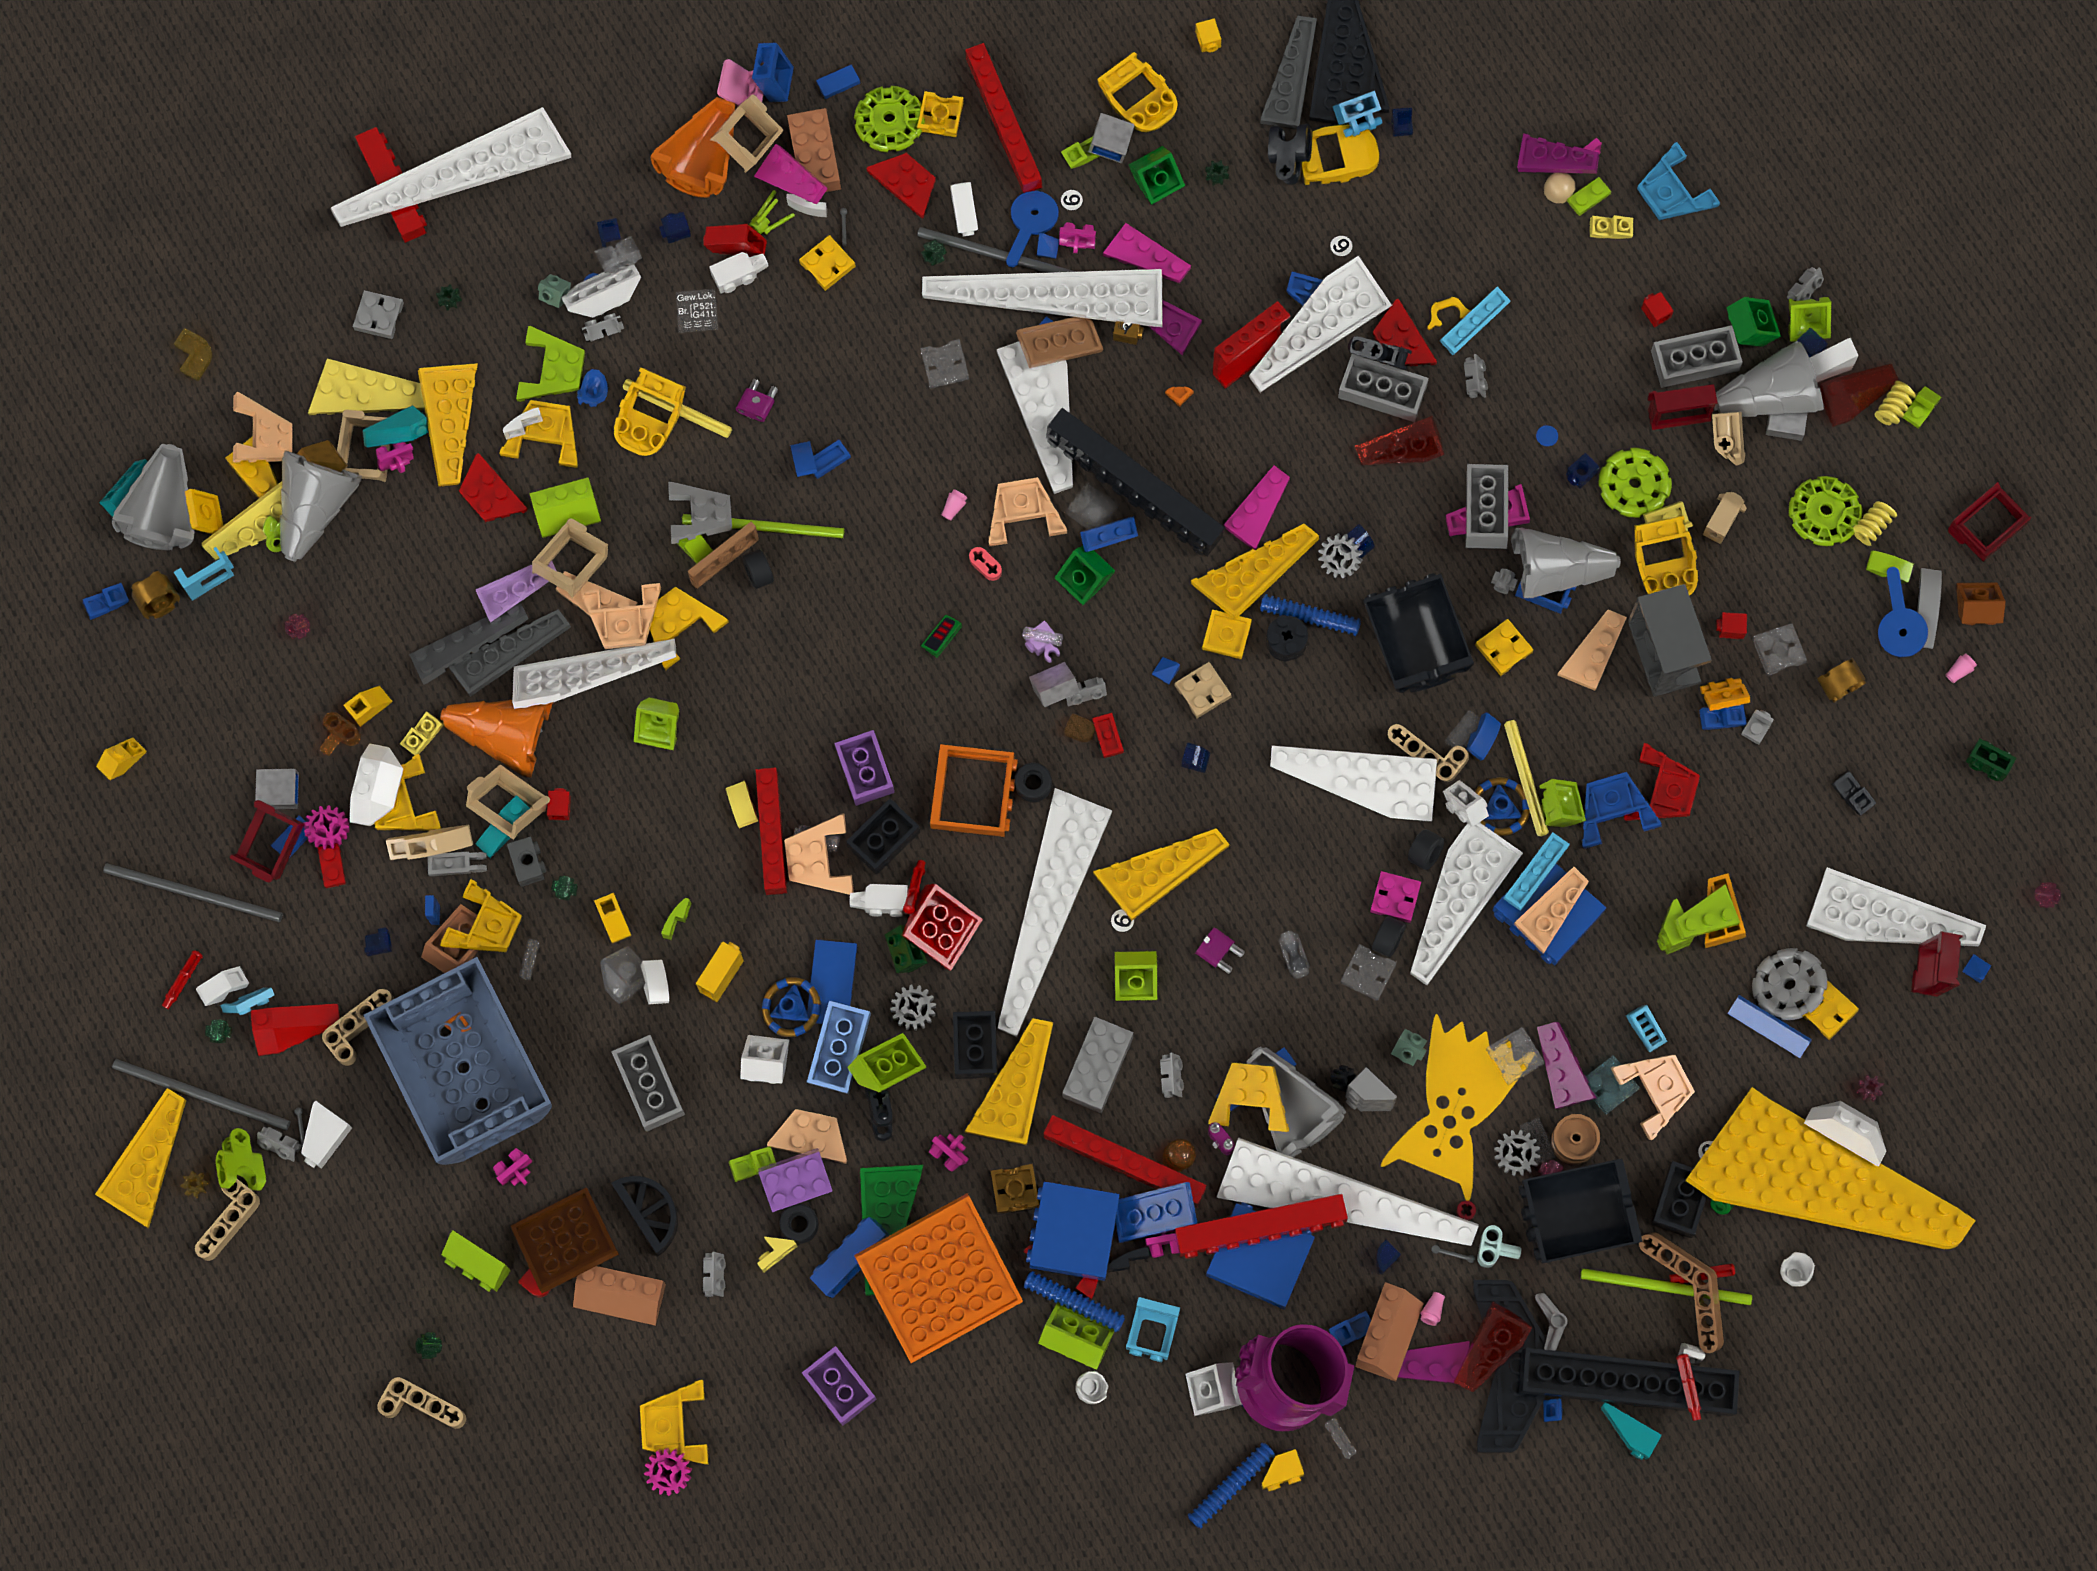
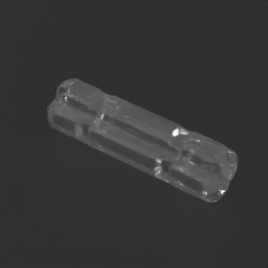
(1042, 636)
(529, 959)
(1340, 1438)

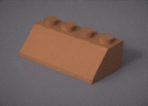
(619, 1294)
(1389, 1332)

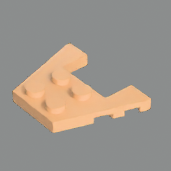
(270, 433)
(1021, 502)
(623, 625)
(809, 857)
(1665, 1085)

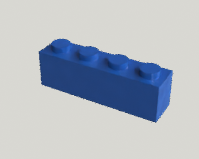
(841, 1263)

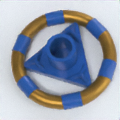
(1502, 807)
(791, 1007)

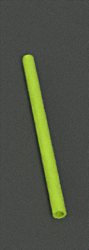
(782, 527)
(1658, 1285)

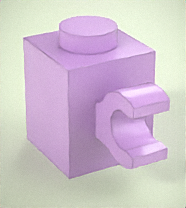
(1040, 647)

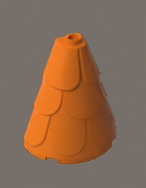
(690, 157)
(499, 730)

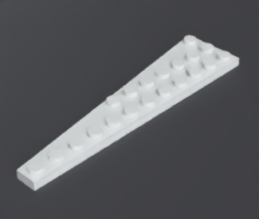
(496, 155)
(1097, 295)
(1063, 860)
(1276, 1180)

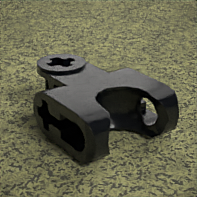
(1290, 154)
(1380, 352)
(880, 1112)

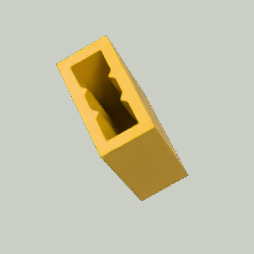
(720, 971)

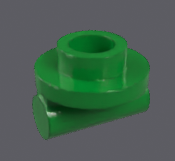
(1720, 1207)

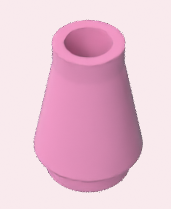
(953, 504)
(1962, 667)
(1432, 1311)

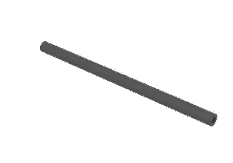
(987, 251)
(193, 892)
(201, 1094)

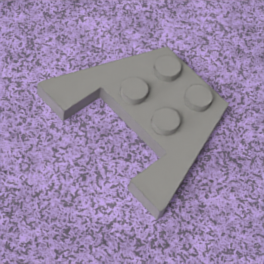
(708, 512)

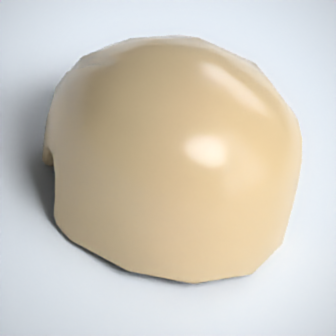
(1559, 187)

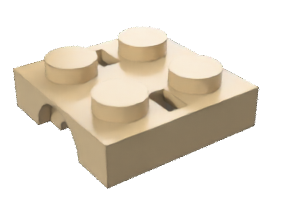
(1199, 693)

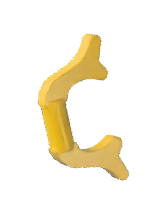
(1444, 304)

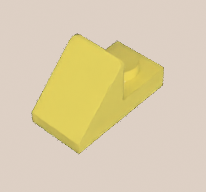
(780, 1248)

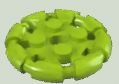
(888, 129)
(1638, 471)
(1817, 519)

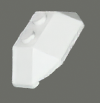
(602, 292)
(375, 785)
(1849, 1129)

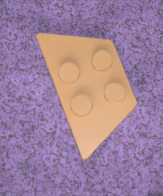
(809, 1131)

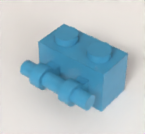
(1356, 108)

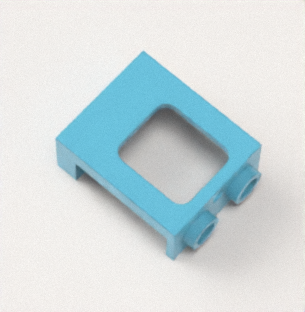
(193, 584)
(1158, 1313)

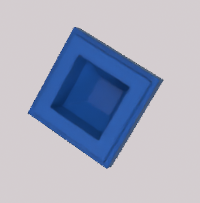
(1552, 1410)

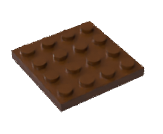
(564, 1240)

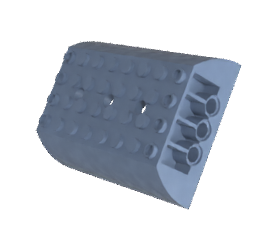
(429, 1063)

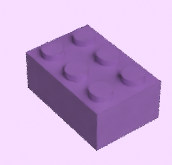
(864, 767)
(795, 1180)
(839, 1386)

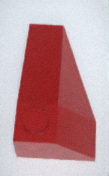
(284, 1027)

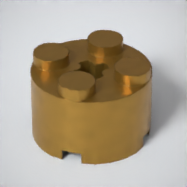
(155, 595)
(1840, 679)

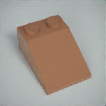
(445, 957)

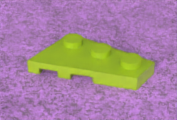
(1709, 915)

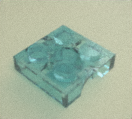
(1605, 1081)

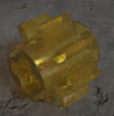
(198, 1179)

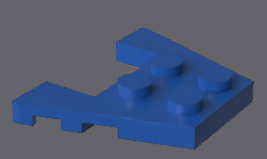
(1612, 799)

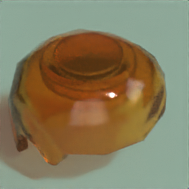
(1179, 1155)

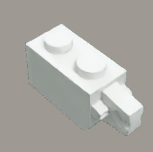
(737, 271)
(881, 899)

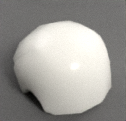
(1797, 1269)
(1091, 1387)

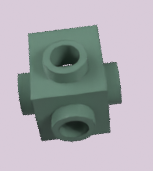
(552, 289)
(1409, 1047)

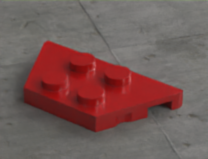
(905, 180)
(1399, 330)
(488, 492)

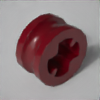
(1472, 1211)

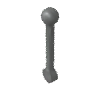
(843, 211)
(298, 1111)
(1436, 1249)

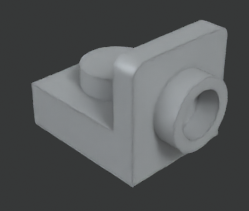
(1757, 726)

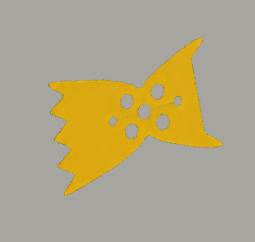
(1452, 1066)

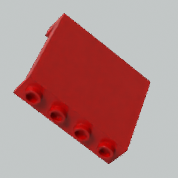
(1248, 345)

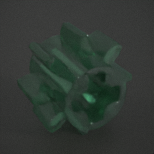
(1214, 172)
(933, 252)
(444, 300)
(564, 888)
(218, 1031)
(428, 1345)

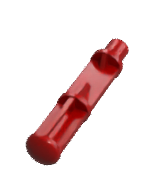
(914, 889)
(182, 979)
(1721, 1271)
(1689, 1386)

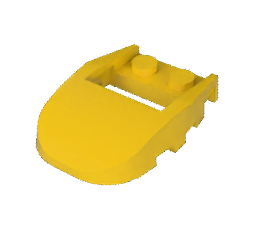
(1153, 109)
(1358, 154)
(640, 431)
(1670, 572)

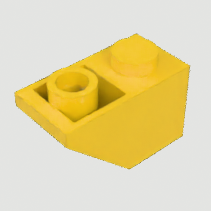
(367, 704)
(120, 758)
(612, 918)
(1283, 1469)

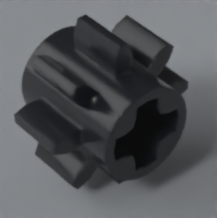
(1342, 1077)

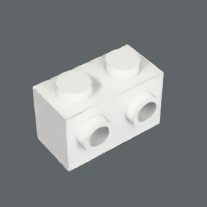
(1465, 803)

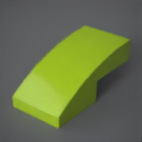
(1078, 154)
(1880, 562)
(678, 914)
(749, 1164)

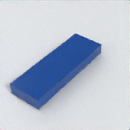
(1109, 534)

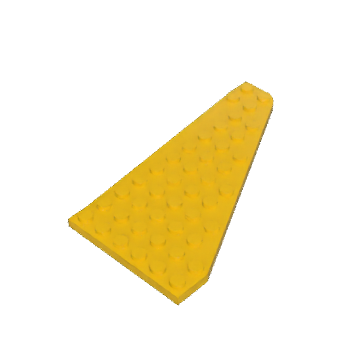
(1786, 1168)

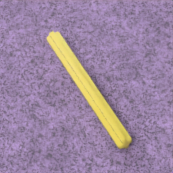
(686, 412)
(1526, 778)

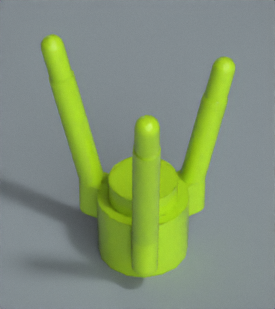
(760, 222)

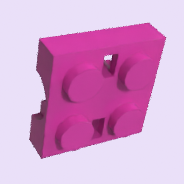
(1394, 901)

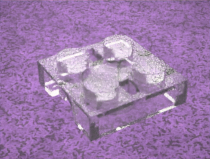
(623, 254)
(944, 359)
(1780, 654)
(1369, 969)
(1512, 1058)

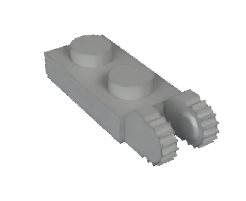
(455, 863)

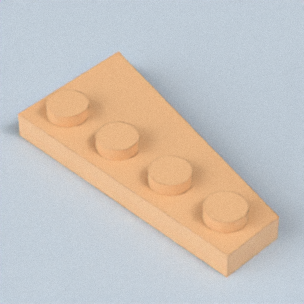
(608, 598)
(1592, 655)
(1547, 915)

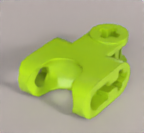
(239, 1160)

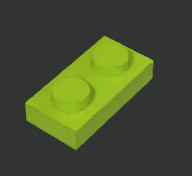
(1589, 196)

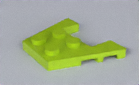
(560, 369)

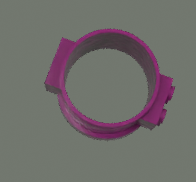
(1266, 1400)

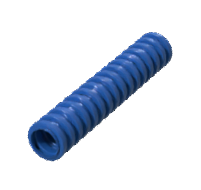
(1310, 614)
(1074, 1301)
(1231, 1485)

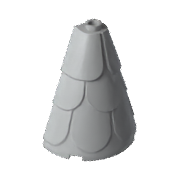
(1774, 386)
(310, 502)
(156, 506)
(1559, 562)
(1307, 1108)

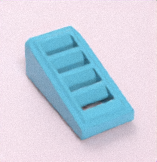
(1641, 1031)

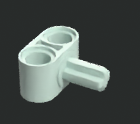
(1496, 1248)

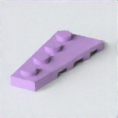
(509, 591)

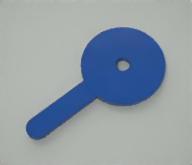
(1029, 223)
(1900, 619)

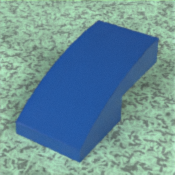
(803, 459)
(107, 601)
(1723, 718)
(1483, 739)
(1351, 1329)

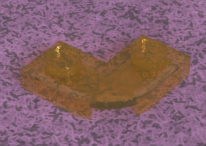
(199, 353)

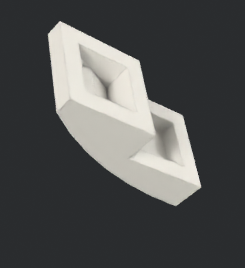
(807, 207)
(516, 426)
(656, 982)

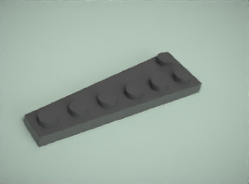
(1288, 90)
(437, 656)
(497, 658)

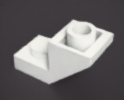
(220, 985)

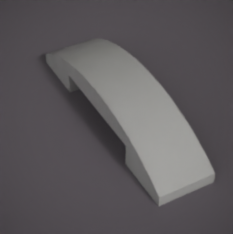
(1929, 601)

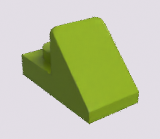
(1921, 407)
(695, 548)

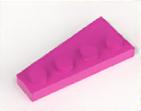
(788, 174)
(1140, 251)
(1255, 512)

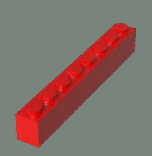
(1003, 118)
(1118, 1157)
(1261, 1225)

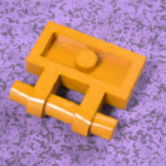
(1725, 694)

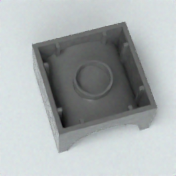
(1668, 639)

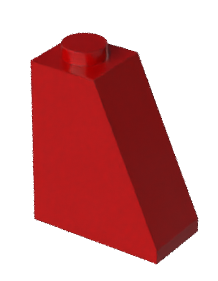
(734, 240)

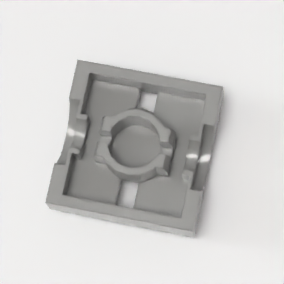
(382, 316)

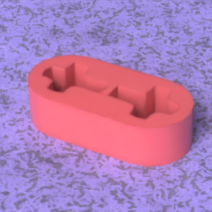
(988, 560)

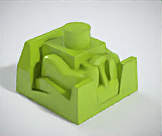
(1810, 314)
(656, 723)
(1562, 803)

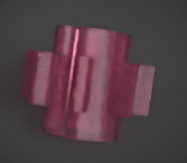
(297, 626)
(2047, 895)
(1872, 1082)
(1551, 1167)

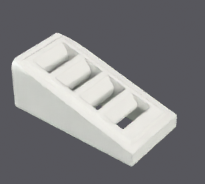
(1695, 1353)

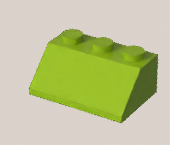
(565, 502)
(886, 1064)
(474, 1262)
(1076, 1336)

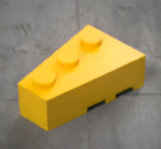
(256, 475)

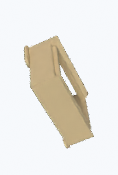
(756, 113)
(358, 418)
(576, 532)
(513, 785)

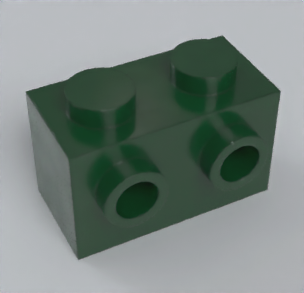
(1990, 760)
(904, 953)

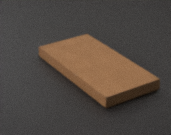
(1059, 341)
(723, 555)

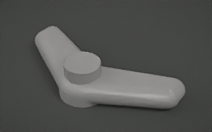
(1556, 1320)

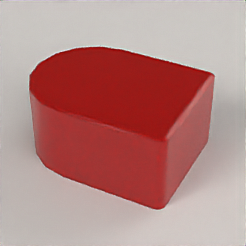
(530, 1284)

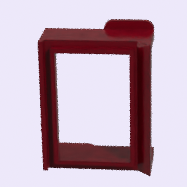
(1681, 400)
(1965, 536)
(258, 869)
(1937, 963)

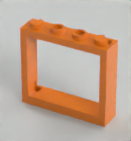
(978, 754)

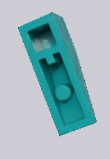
(398, 428)
(121, 488)
(493, 838)
(1635, 1435)

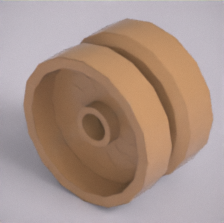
(1583, 1129)

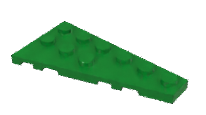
(889, 1197)

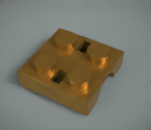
(1014, 1184)

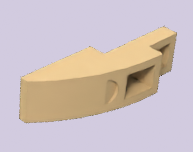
(429, 843)

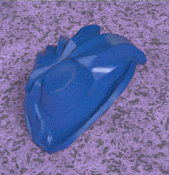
(593, 388)

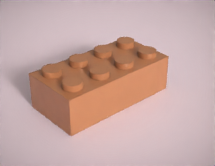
(814, 146)

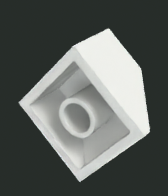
(764, 1059)
(1213, 1388)

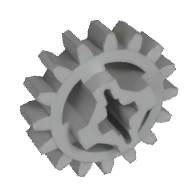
(1339, 547)
(905, 1011)
(1508, 1159)

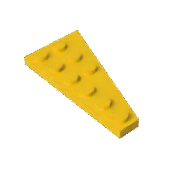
(139, 1172)

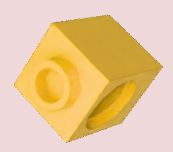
(1208, 35)

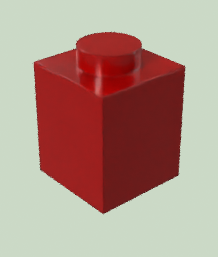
(1657, 309)
(1732, 625)
(559, 804)

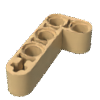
(1424, 750)
(355, 1015)
(224, 1222)
(425, 1405)

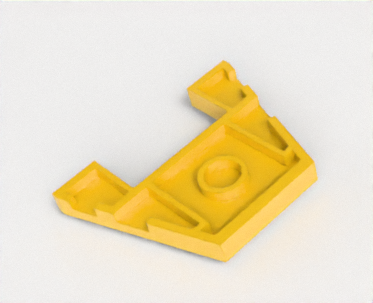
(554, 429)
(676, 613)
(402, 815)
(493, 925)
(1251, 1087)
(664, 1425)

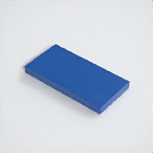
(832, 974)
(1155, 1212)

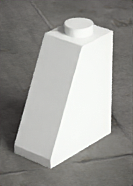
(964, 208)
(1834, 360)
(323, 1135)

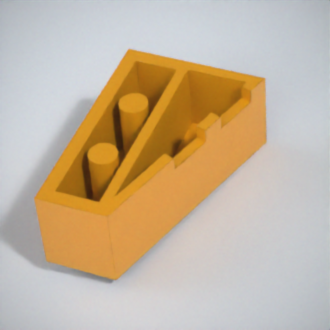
(1727, 934)

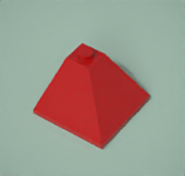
(941, 925)

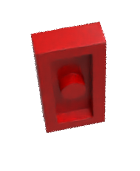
(1107, 735)
(331, 866)

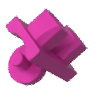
(1077, 237)
(396, 458)
(942, 1145)
(506, 1174)
(1155, 1244)

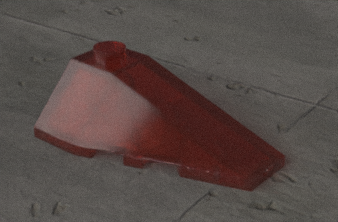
(1852, 393)
(1410, 443)
(1494, 1343)

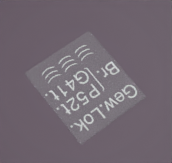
(696, 310)

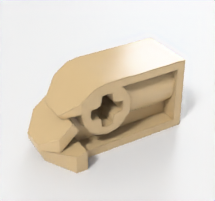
(1729, 427)
(1724, 516)

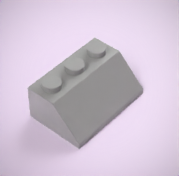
(1369, 1093)

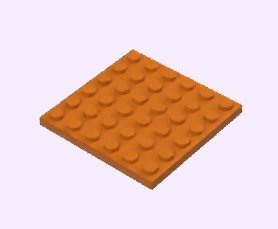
(938, 1278)

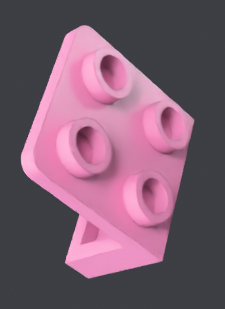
(737, 83)

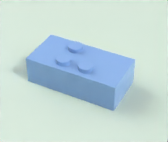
(838, 1046)

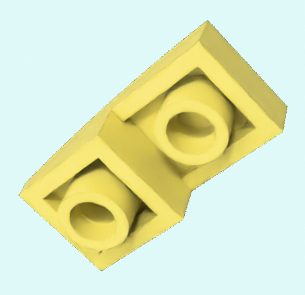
(1615, 227)
(422, 734)
(741, 804)

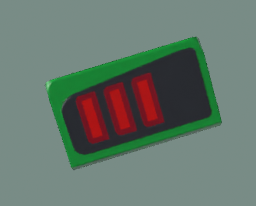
(941, 635)

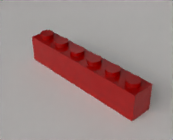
(383, 169)
(771, 831)

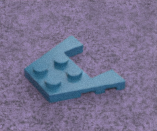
(1667, 194)

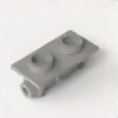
(1811, 280)
(594, 329)
(1478, 383)
(1093, 689)
(1171, 1066)
(269, 1140)
(714, 1264)

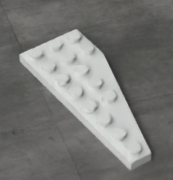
(1331, 313)
(1040, 396)
(567, 676)
(1384, 783)
(1469, 878)
(1870, 913)

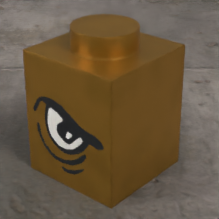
(1127, 332)

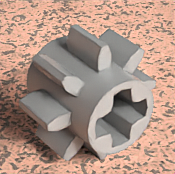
(1504, 581)

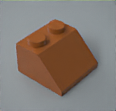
(1980, 603)

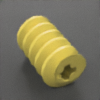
(1895, 403)
(1873, 522)

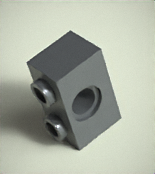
(526, 873)

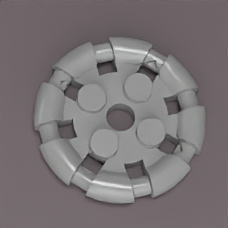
(1780, 976)

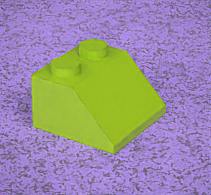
(1669, 936)
(1135, 976)

